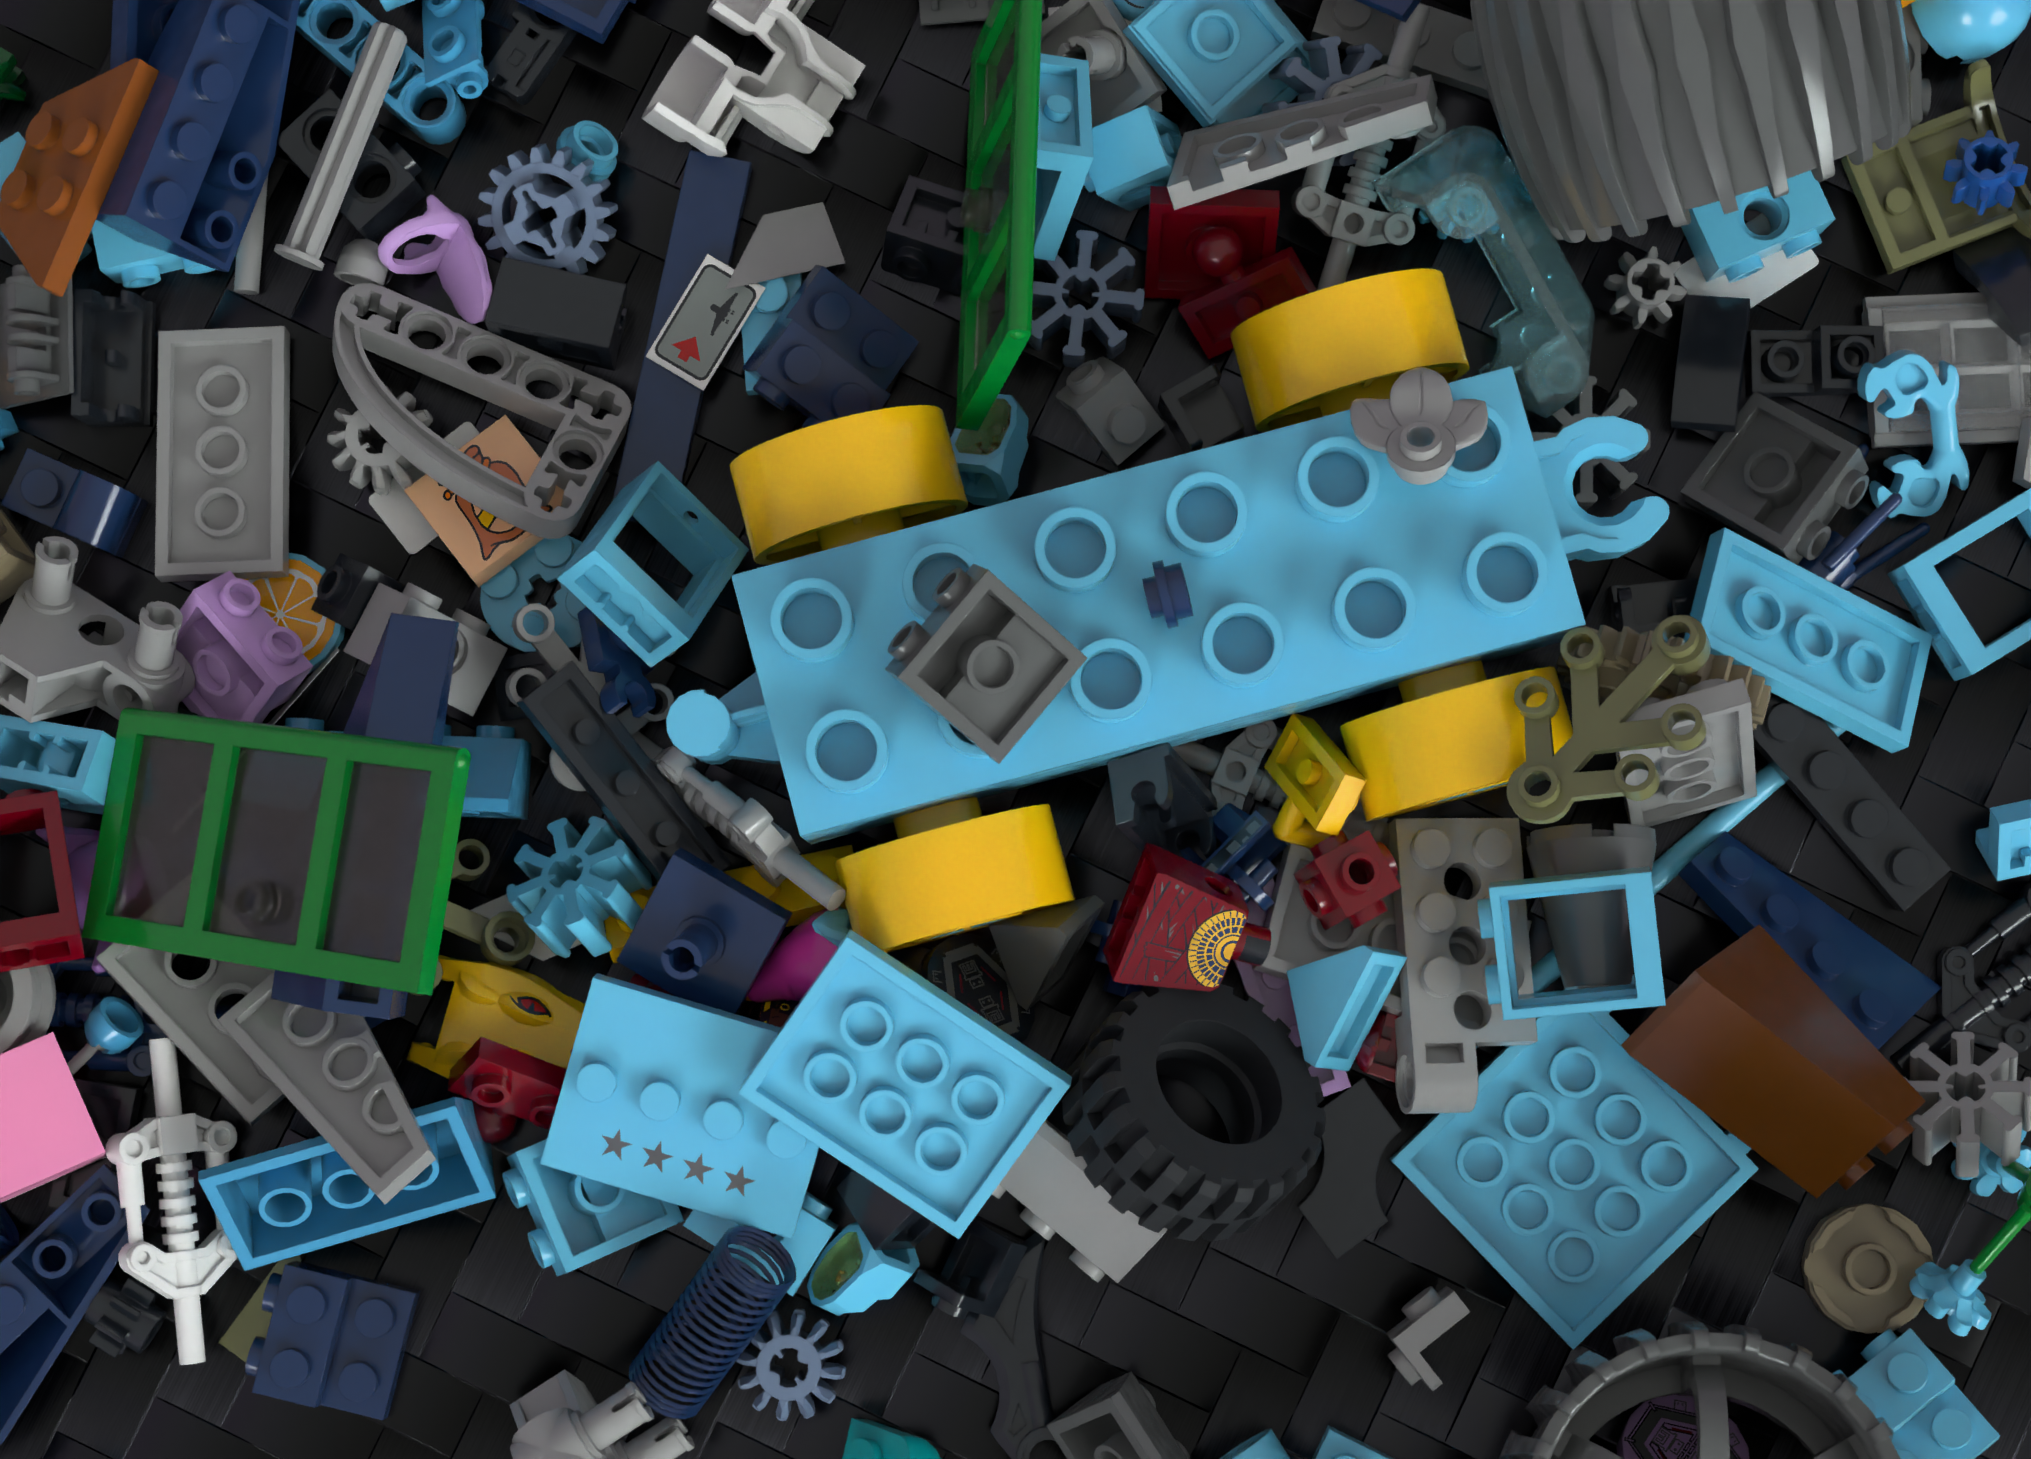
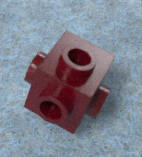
(1331, 891)

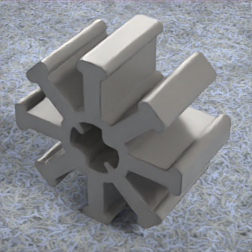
(1968, 1104)

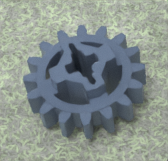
(538, 191)

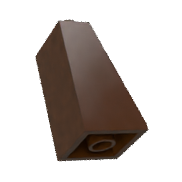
(1777, 1065)

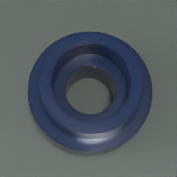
(1168, 593)

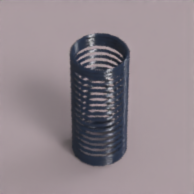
(731, 1272)

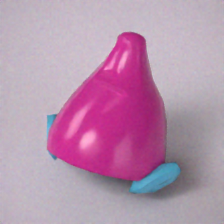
(801, 957)

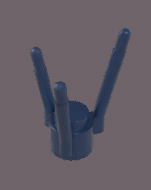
(1840, 553)

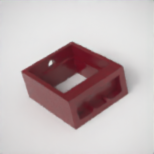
(49, 936)

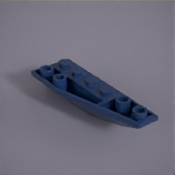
(205, 129)
(404, 701)
(52, 1284)

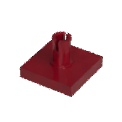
(1172, 233)

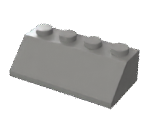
(1064, 1201)

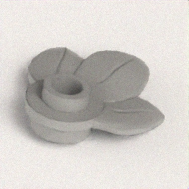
(1419, 425)

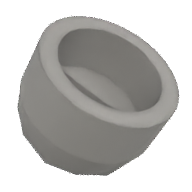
(360, 263)

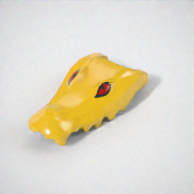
(502, 1007)

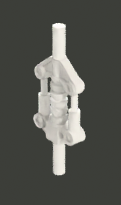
(184, 1270)

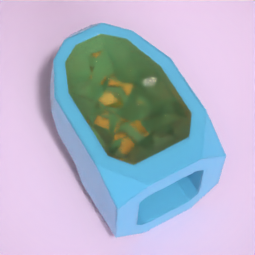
(994, 454)
(855, 1275)

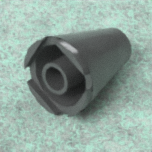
(1592, 927)

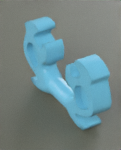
(1905, 379)

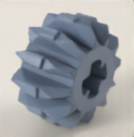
(809, 1352)

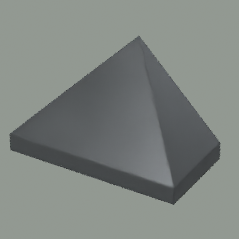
(1043, 945)

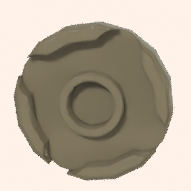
(1845, 1269)

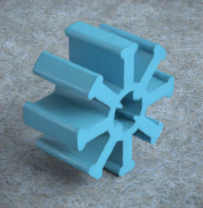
(579, 886)

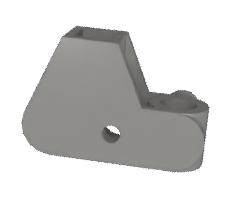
(58, 669)
(567, 1423)

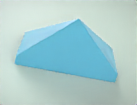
(1340, 1001)

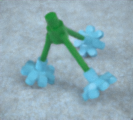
(1955, 1288)

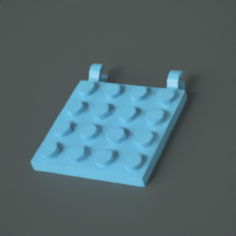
(1575, 1170)

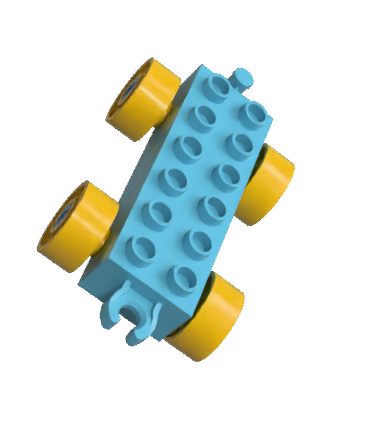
(1302, 578)

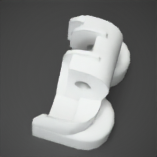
(789, 101)

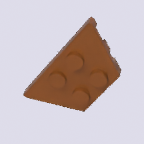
(69, 169)

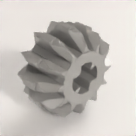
(363, 458)

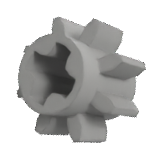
(1660, 279)

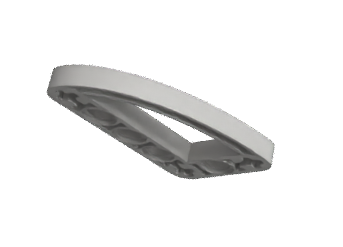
(504, 388)

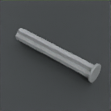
(343, 146)

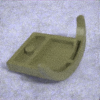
(1905, 188)

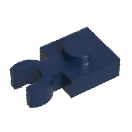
(620, 665)

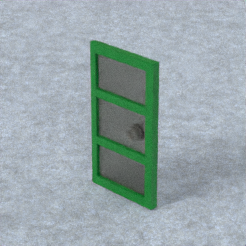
(999, 205)
(278, 847)

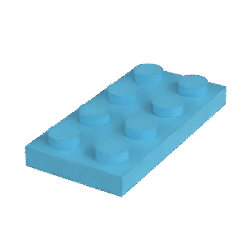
(1812, 640)

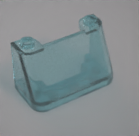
(1475, 191)

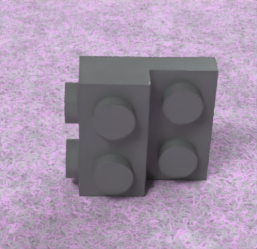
(1778, 480)
(983, 660)

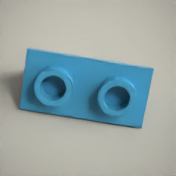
(454, 45)

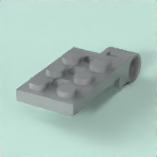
(188, 1018)
(1434, 1051)

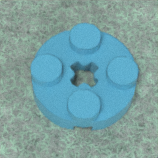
(511, 587)

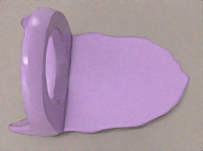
(451, 254)

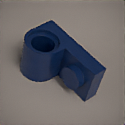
(75, 503)

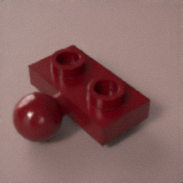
(1240, 291)
(506, 1087)

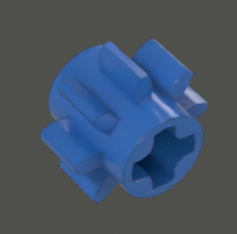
(1985, 172)

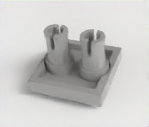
(1117, 70)

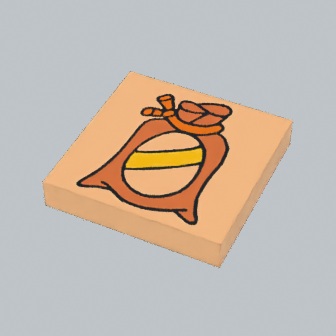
(472, 535)

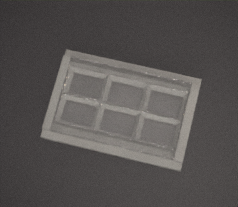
(1989, 365)

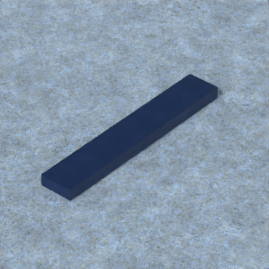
(664, 403)

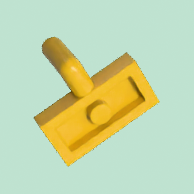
(1317, 781)

